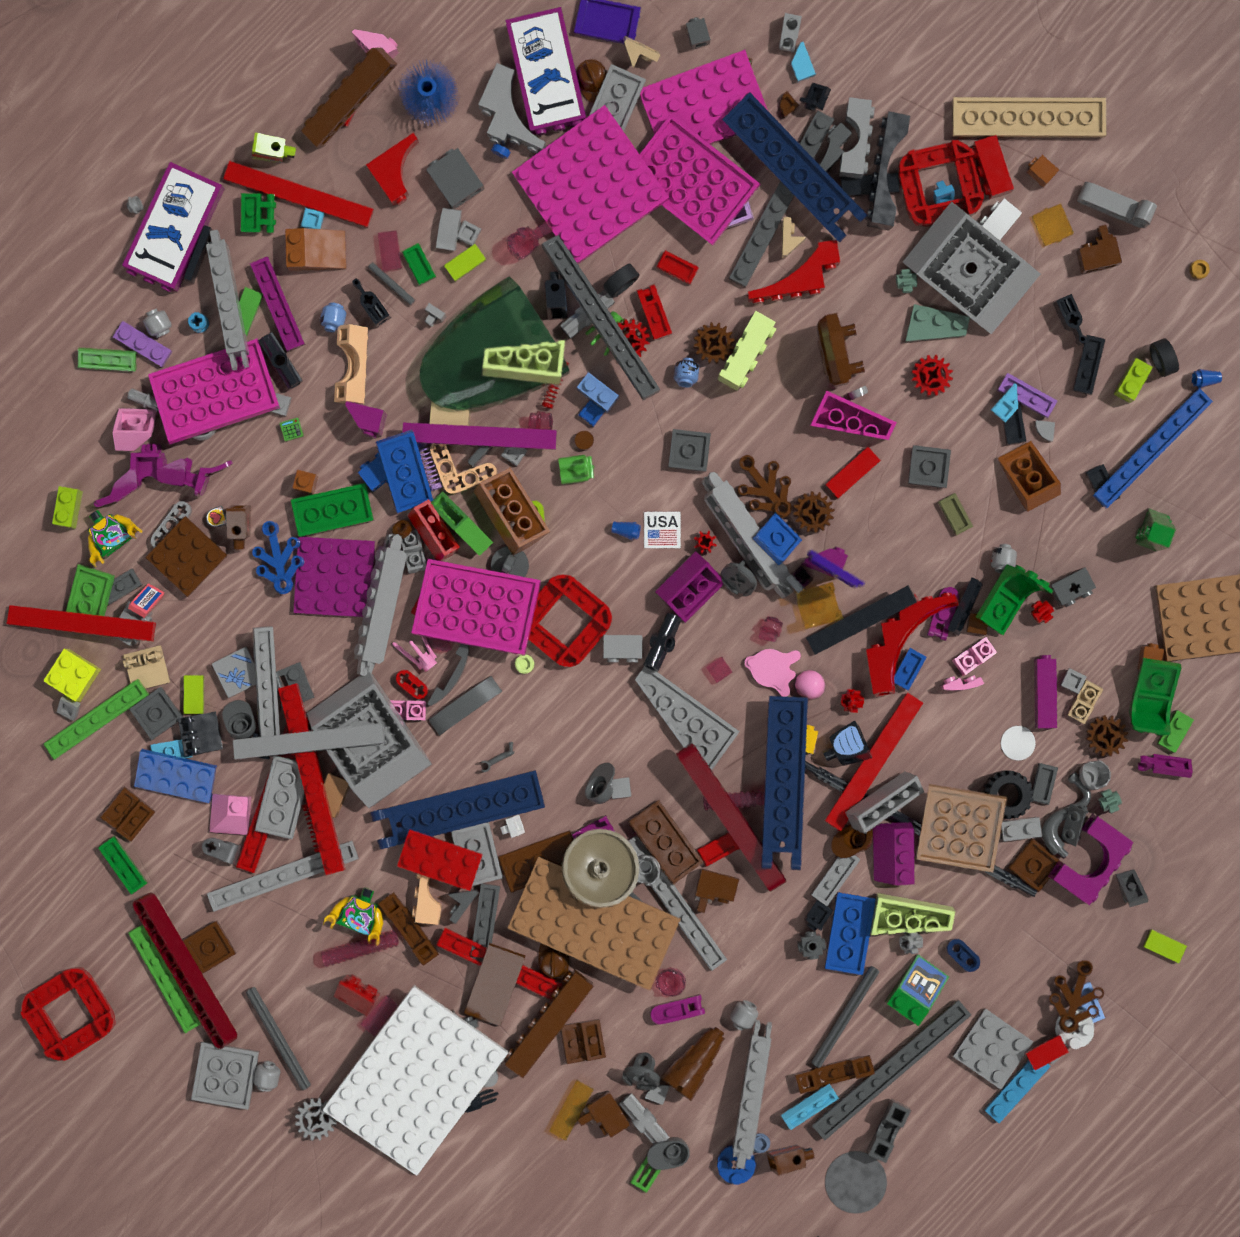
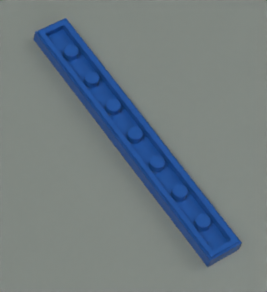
(1152, 448)

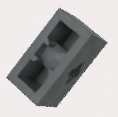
(1079, 578)

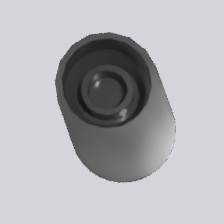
(239, 719)
(599, 787)
(668, 1154)

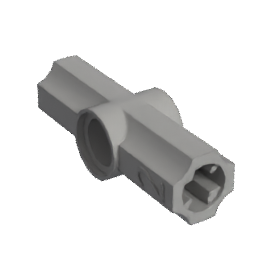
(580, 320)
(643, 1119)

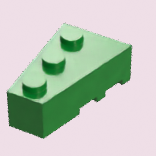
(1156, 531)

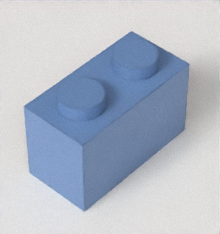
(597, 392)

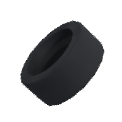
(621, 280)
(1164, 357)

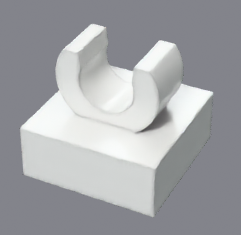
(514, 826)

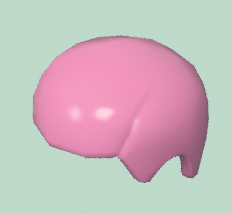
(810, 684)

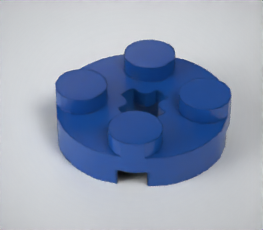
(734, 1176)

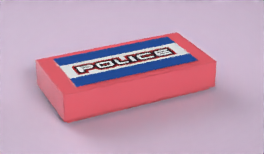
(146, 600)

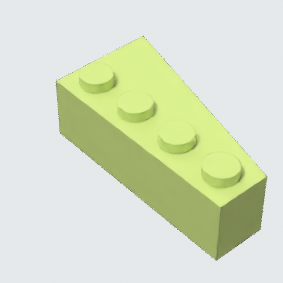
(746, 351)
(527, 363)
(901, 915)

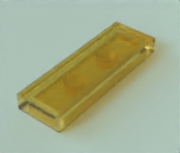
(571, 1109)

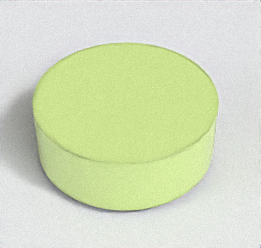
(524, 664)

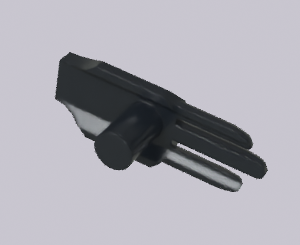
(477, 1102)

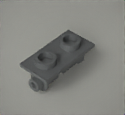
(1073, 824)

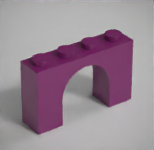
(1114, 848)

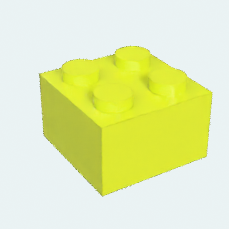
(72, 675)

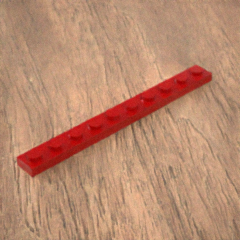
(313, 783)

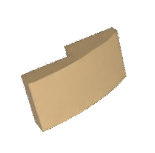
(1085, 701)

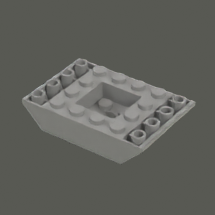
(1000, 274)
(376, 768)

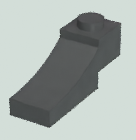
(836, 138)

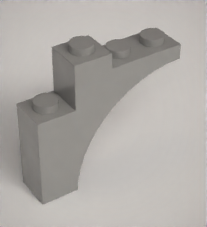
(505, 123)

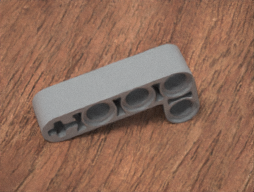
(1117, 205)

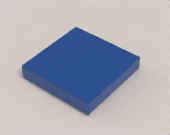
(777, 539)

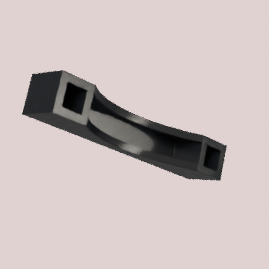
(882, 208)

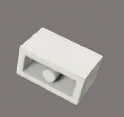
(1001, 219)

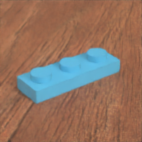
(809, 1106)

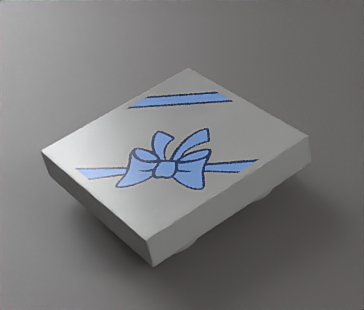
(236, 672)

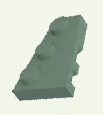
(935, 324)

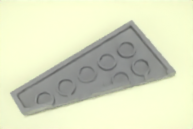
(687, 717)

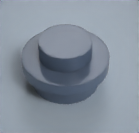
(762, 1143)

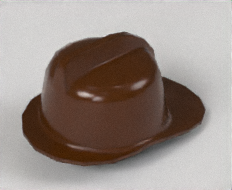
(590, 78)
(850, 842)
(552, 962)

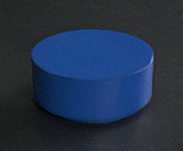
(500, 151)

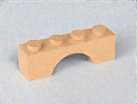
(354, 344)
(427, 908)

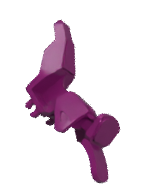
(155, 464)

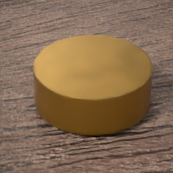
(1199, 269)

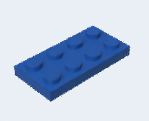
(404, 470)
(175, 776)
(850, 933)

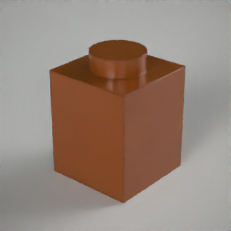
(1042, 170)
(305, 482)
(1150, 651)

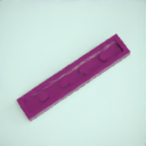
(277, 304)

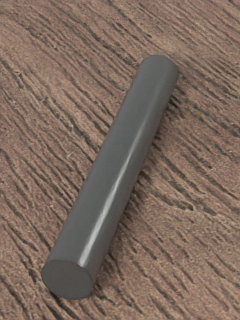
(391, 283)

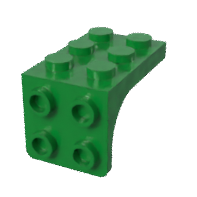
(1008, 596)
(1154, 696)

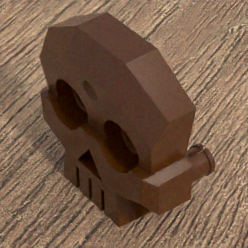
(834, 350)

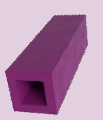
(1045, 692)

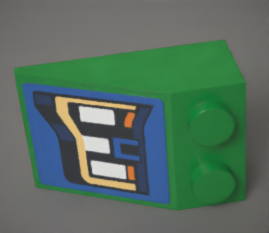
(917, 990)

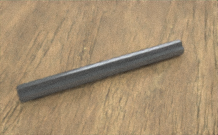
(845, 1016)
(278, 1038)

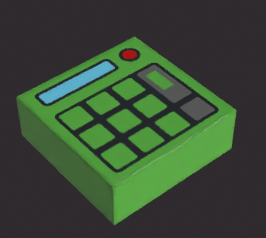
(291, 429)

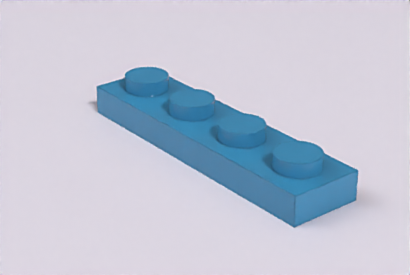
(1014, 1091)

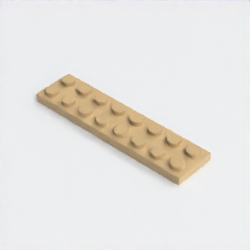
(1028, 117)

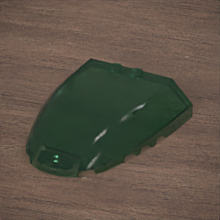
(454, 362)

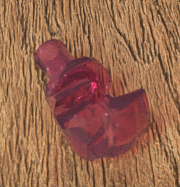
(526, 240)

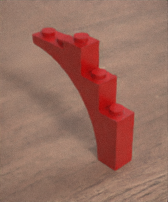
(883, 659)

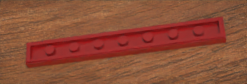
(298, 194)
(81, 623)
(870, 768)
(256, 840)
(527, 977)

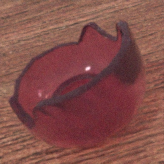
(671, 982)

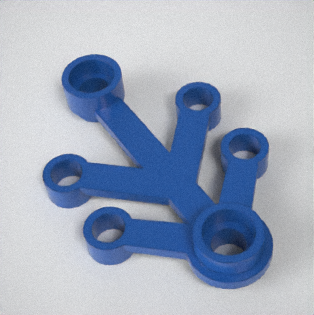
(278, 560)

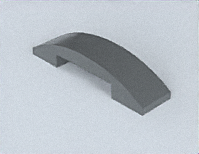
(440, 694)
(465, 705)

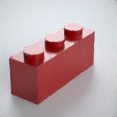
(992, 167)
(433, 531)

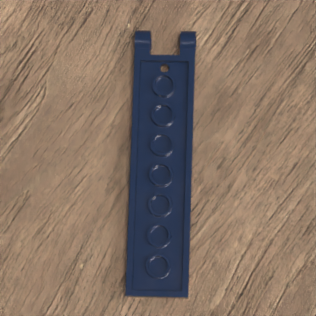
(792, 164)
(784, 779)
(462, 808)

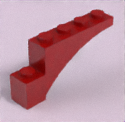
(805, 279)

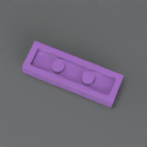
(142, 344)
(1029, 395)

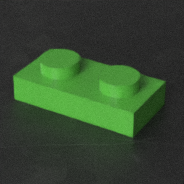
(1179, 727)

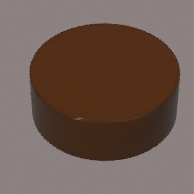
(584, 440)
(402, 528)

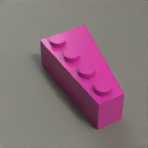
(849, 417)

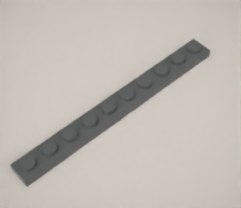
(777, 207)
(600, 318)
(891, 1070)

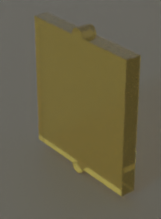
(1052, 225)

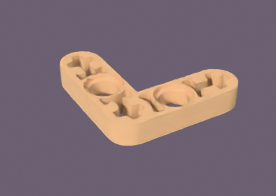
(452, 475)

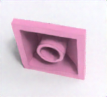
(370, 40)
(133, 428)
(230, 814)

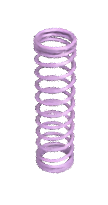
(434, 486)

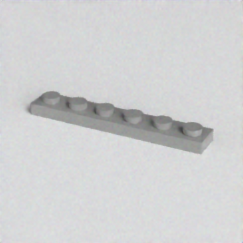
(266, 681)

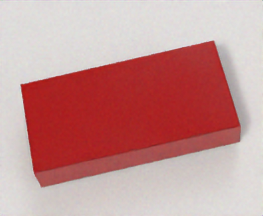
(677, 267)
(718, 849)
(1046, 1052)

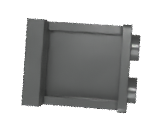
(455, 178)

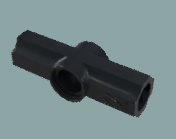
(287, 370)
(662, 642)

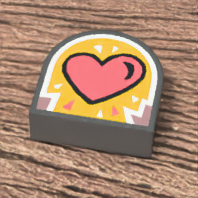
(216, 517)

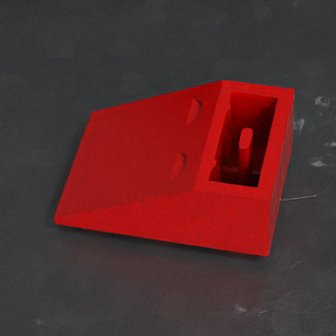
(357, 994)

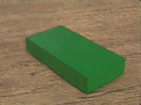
(419, 264)

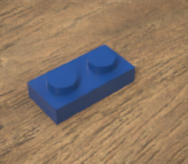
(909, 669)

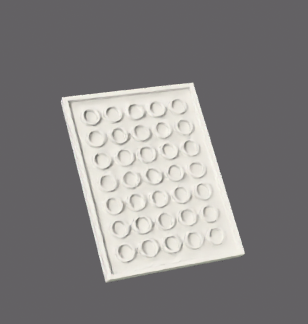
(415, 1080)

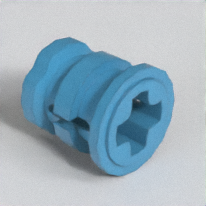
(203, 326)

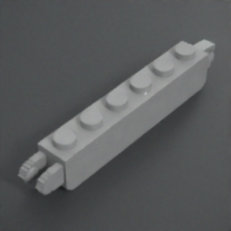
(227, 300)
(741, 529)
(380, 604)
(751, 1095)

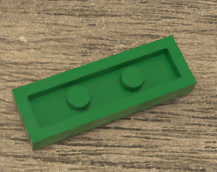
(123, 865)

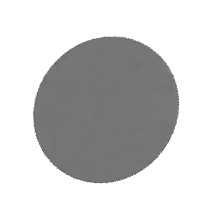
(856, 1182)

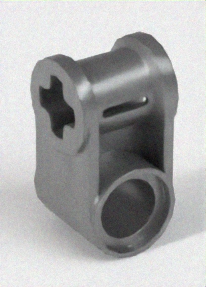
(224, 850)

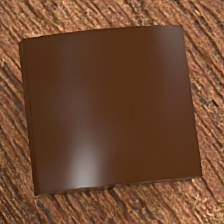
(127, 814)
(582, 1041)

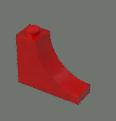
(388, 169)

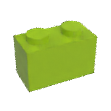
(1133, 380)
(67, 507)

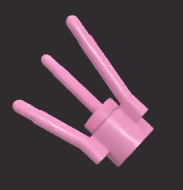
(425, 661)

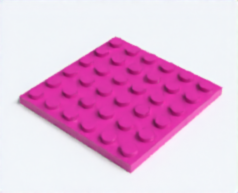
(591, 184)

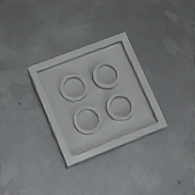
(992, 1048)
(225, 1075)

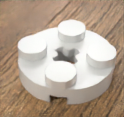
(1080, 1039)

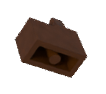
(1101, 255)
(714, 885)
(604, 1110)

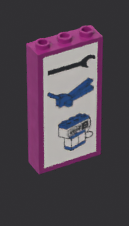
(546, 71)
(172, 227)

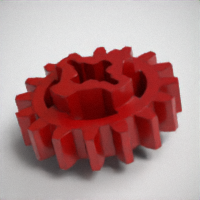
(630, 331)
(938, 380)

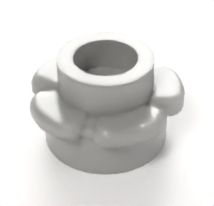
(134, 205)

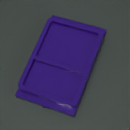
(607, 20)
(834, 570)

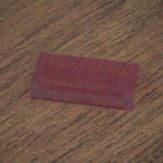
(389, 250)
(379, 1016)

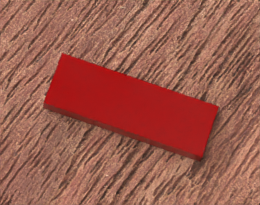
(852, 472)

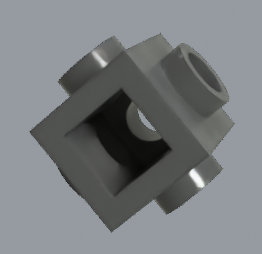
(806, 939)

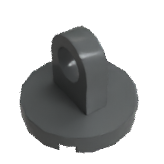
(505, 562)
(739, 578)
(640, 1075)

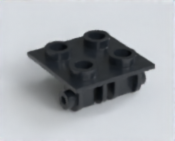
(200, 733)

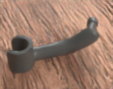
(499, 757)

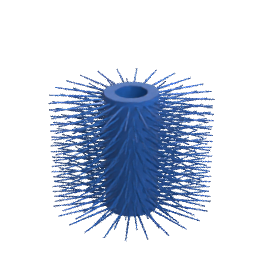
(429, 92)

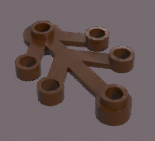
(766, 489)
(1075, 999)

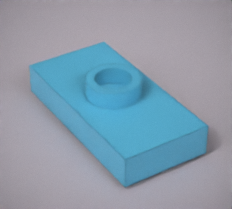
(172, 748)

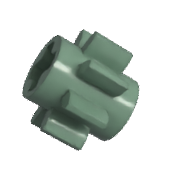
(906, 280)
(1110, 801)

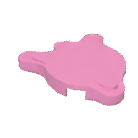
(772, 669)

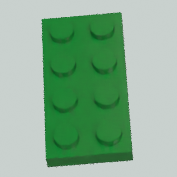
(332, 510)

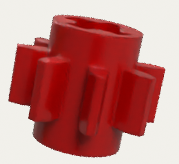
(703, 547)
(1042, 611)
(852, 701)

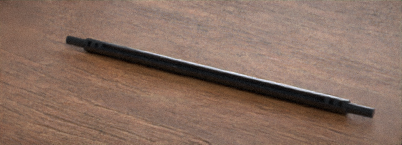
(899, 817)

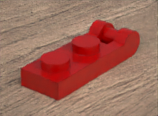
(654, 313)

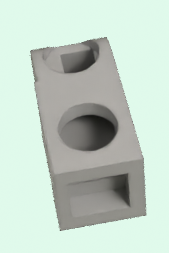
(790, 32)

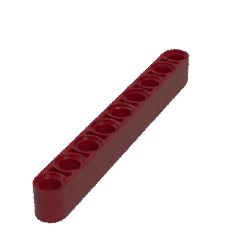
(729, 814)
(185, 970)

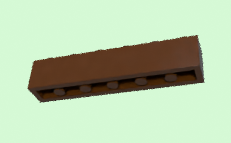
(349, 96)
(548, 1023)

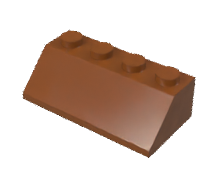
(511, 511)

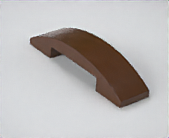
(410, 930)
(834, 1073)

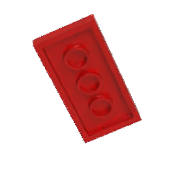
(439, 860)

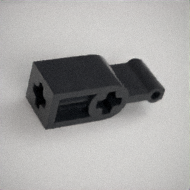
(370, 309)
(1066, 310)

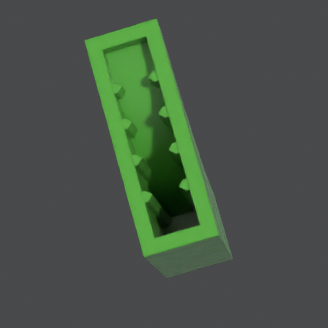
(461, 523)

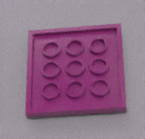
(333, 576)

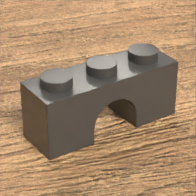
(885, 1134)

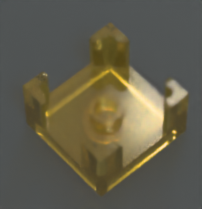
(818, 605)

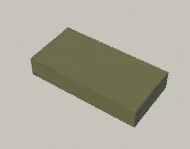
(955, 514)

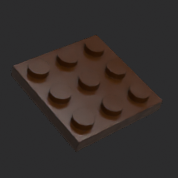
(186, 556)

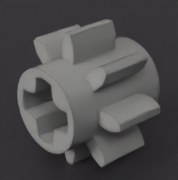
(911, 942)

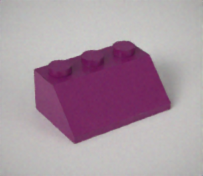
(690, 586)
(893, 853)

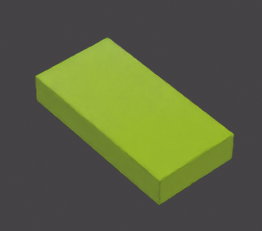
(465, 262)
(193, 694)
(1164, 946)

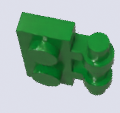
(251, 212)

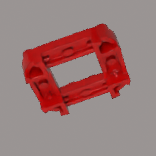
(935, 156)
(587, 638)
(45, 1030)

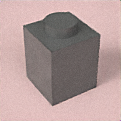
(697, 33)

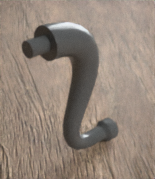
(1051, 825)

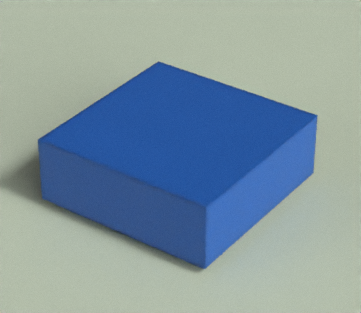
(591, 413)

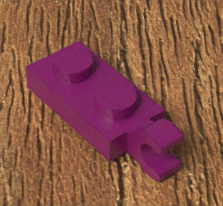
(1166, 765)

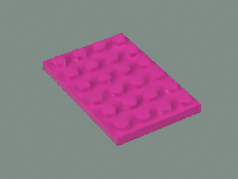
(703, 96)
(700, 181)
(211, 395)
(476, 607)

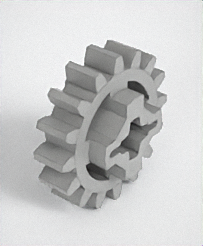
(308, 1130)

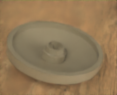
(600, 868)

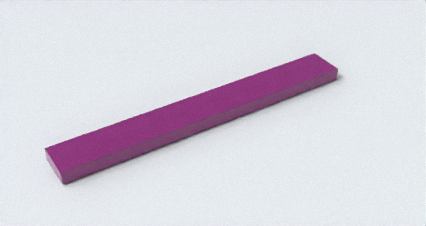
(483, 436)

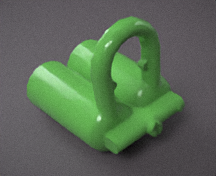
(576, 469)

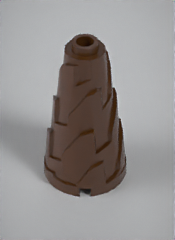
(690, 1069)

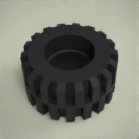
(1022, 785)

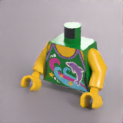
(109, 535)
(358, 914)

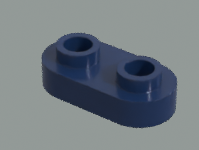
(963, 954)

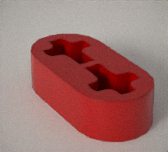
(415, 680)

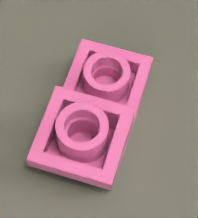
(974, 656)
(957, 684)
(410, 709)

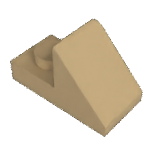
(635, 49)
(789, 242)

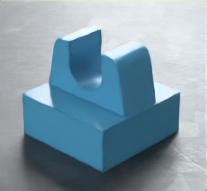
(943, 193)

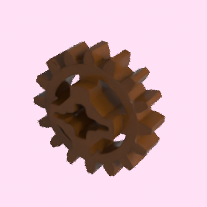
(706, 337)
(805, 512)
(1107, 744)

